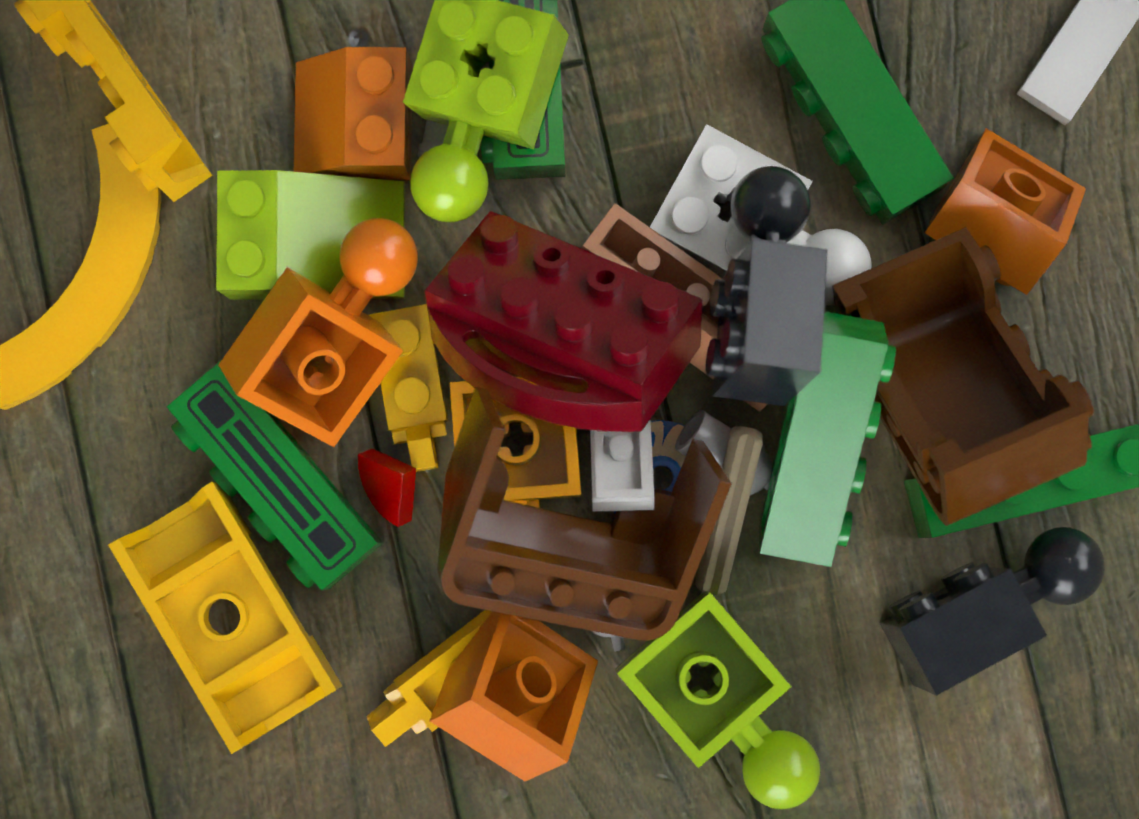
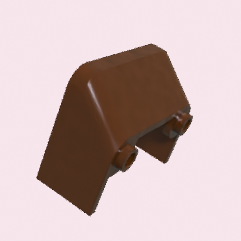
(566, 567)

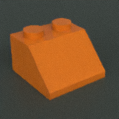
(354, 113)
(1011, 207)
(516, 695)

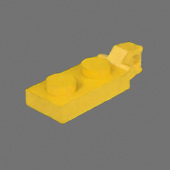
(414, 386)
(416, 690)

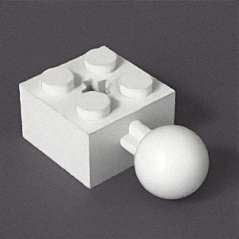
(710, 176)

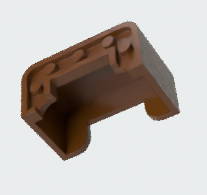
(962, 384)

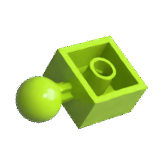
(498, 103)
(777, 764)

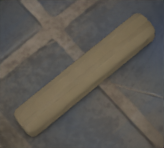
(740, 467)

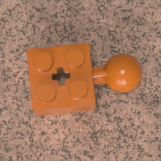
(314, 350)

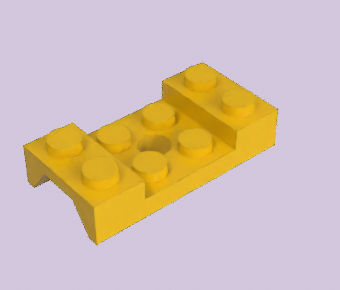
(146, 132)
(268, 662)

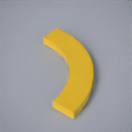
(99, 291)

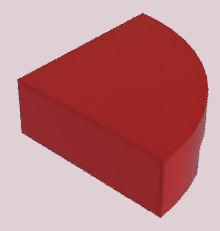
(388, 485)

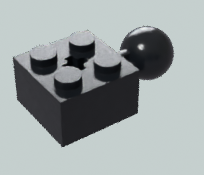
(769, 296)
(988, 610)

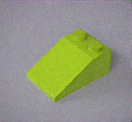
(293, 222)

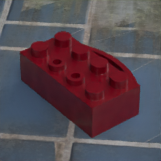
(572, 322)

